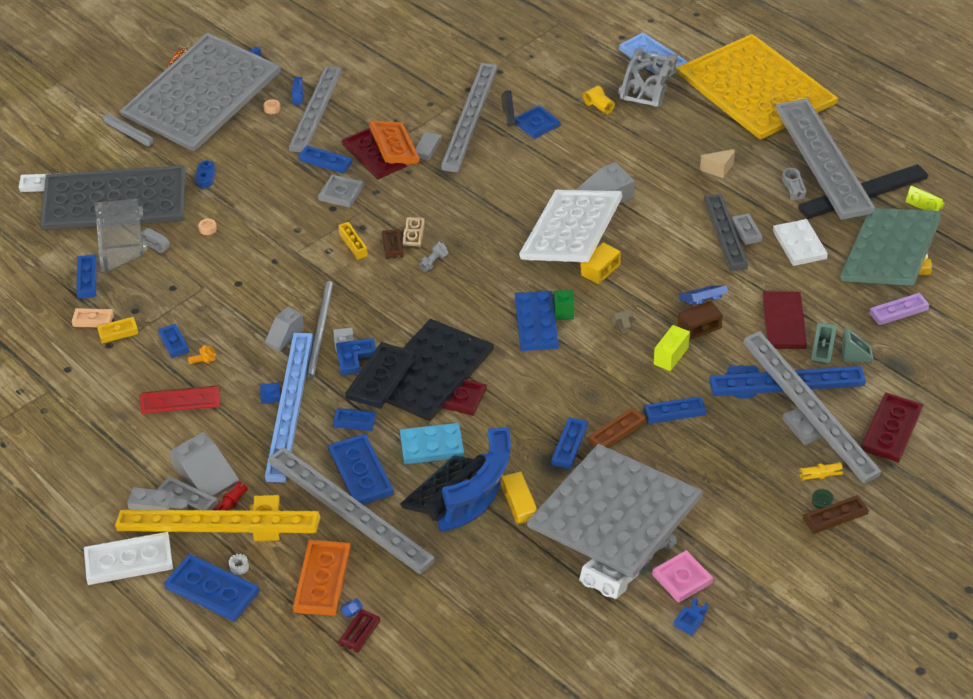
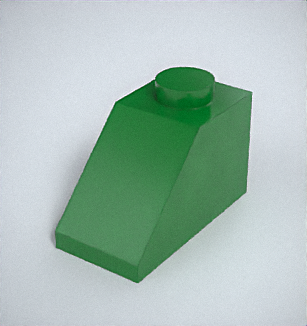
(563, 304)

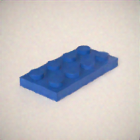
(536, 321)
(360, 469)
(212, 587)

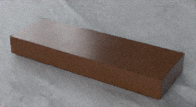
(835, 514)

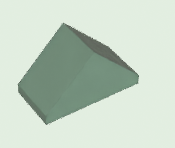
(824, 342)
(854, 348)

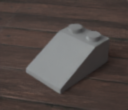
(611, 179)
(203, 465)

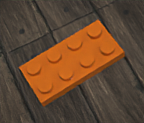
(394, 142)
(322, 578)

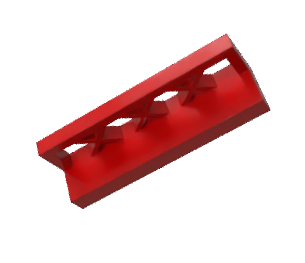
(180, 399)

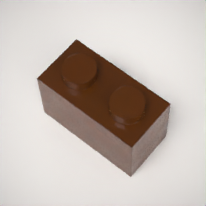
(700, 319)

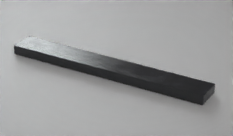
(872, 188)

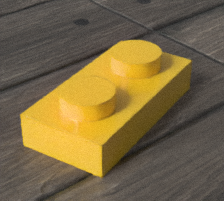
(117, 330)

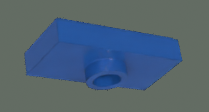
(354, 419)

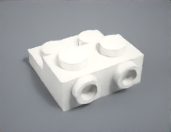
(604, 578)

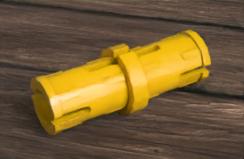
(821, 471)

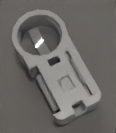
(795, 186)

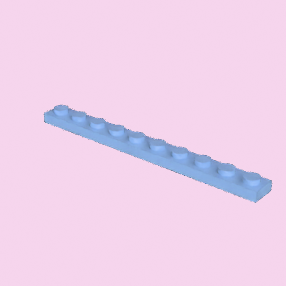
(290, 401)

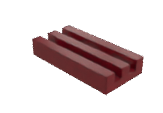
(366, 634)

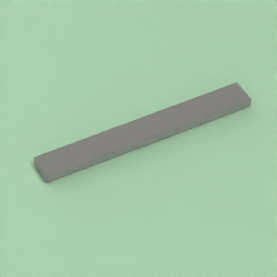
(315, 109)

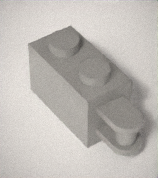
(154, 500)

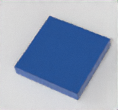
(537, 122)

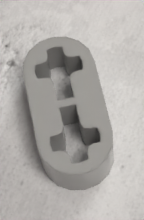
(155, 240)

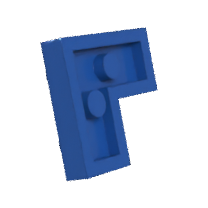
(351, 351)

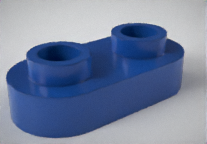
(205, 174)

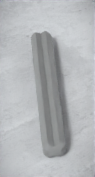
(128, 129)

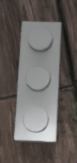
(195, 498)

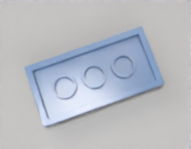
(650, 46)

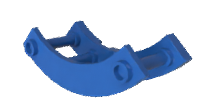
(473, 496)

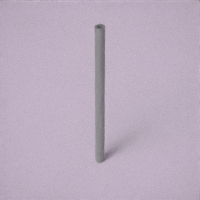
(319, 330)

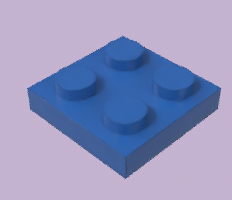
(700, 295)

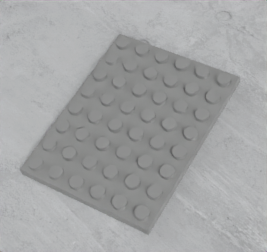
(200, 91)

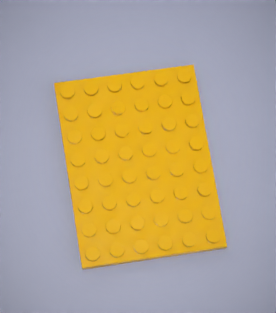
(750, 80)

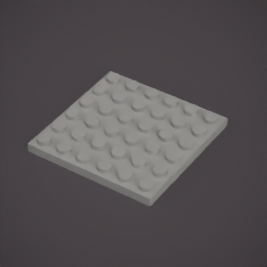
(615, 510)

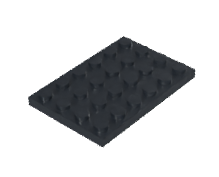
(441, 365)

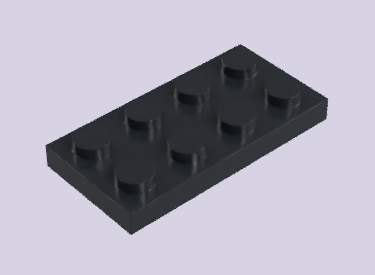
(380, 375)

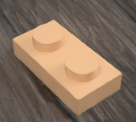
(91, 317)

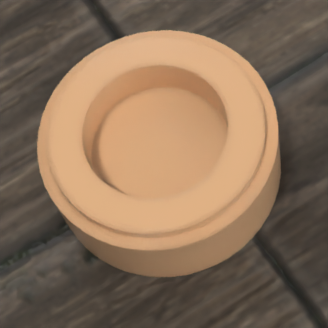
(272, 106)
(207, 226)

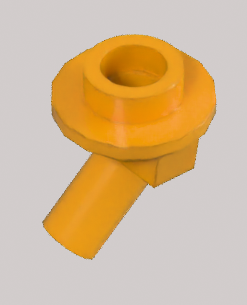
(207, 355)

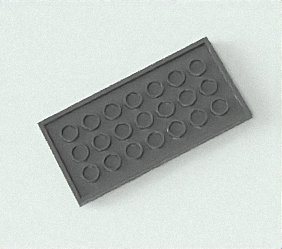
(71, 196)

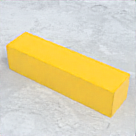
(353, 240)

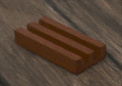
(394, 253)

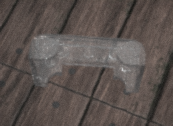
(119, 233)

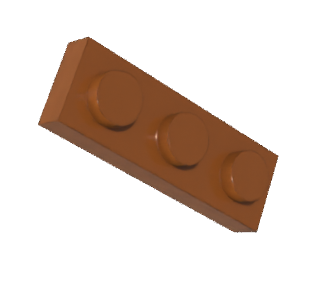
(617, 429)

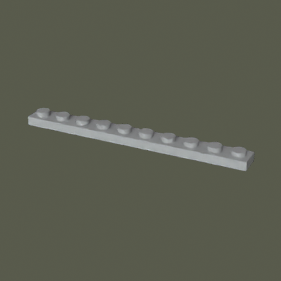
(469, 118)
(812, 408)
(352, 511)

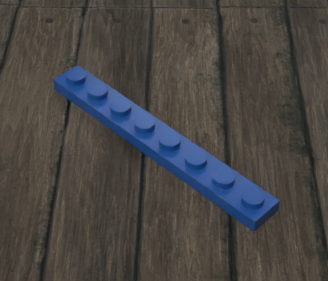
(764, 383)

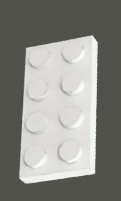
(128, 558)

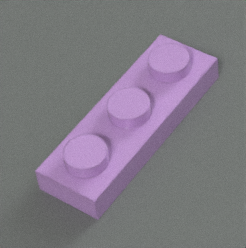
(899, 309)

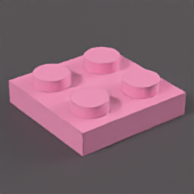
(682, 576)

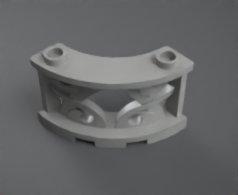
(655, 92)

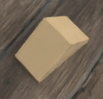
(717, 163)

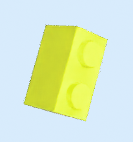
(671, 347)

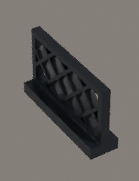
(435, 504)

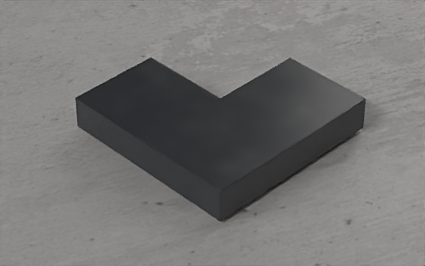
(507, 105)

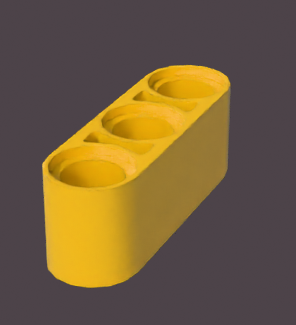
(518, 497)

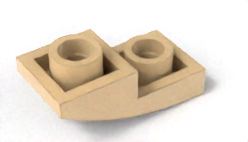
(414, 231)

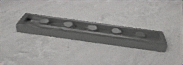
(725, 232)

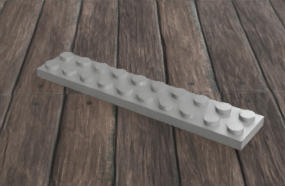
(825, 159)

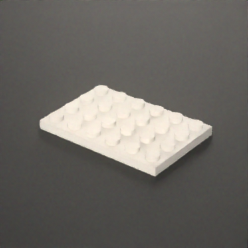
(571, 225)

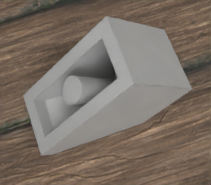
(284, 327)

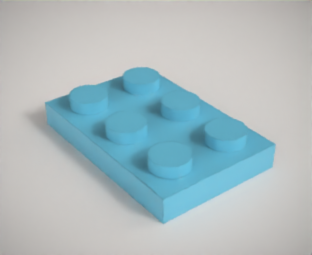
(431, 443)

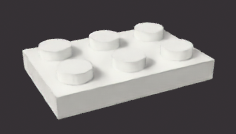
(800, 242)

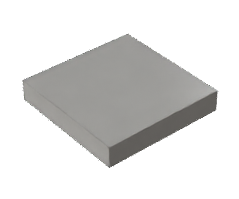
(341, 190)

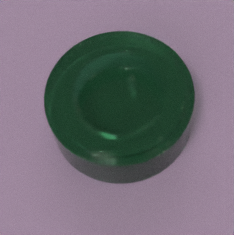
(822, 498)

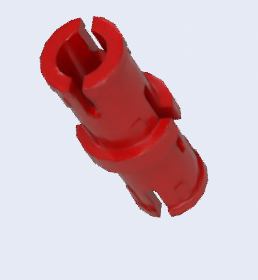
(231, 498)

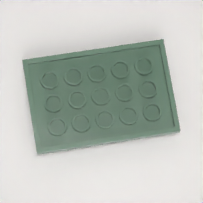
(891, 246)

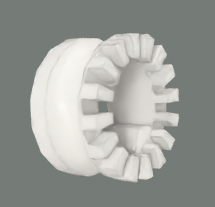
(238, 559)

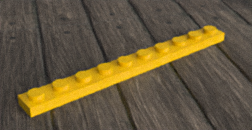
(218, 521)

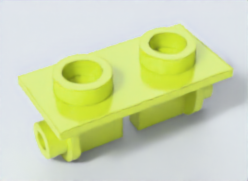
(924, 199)

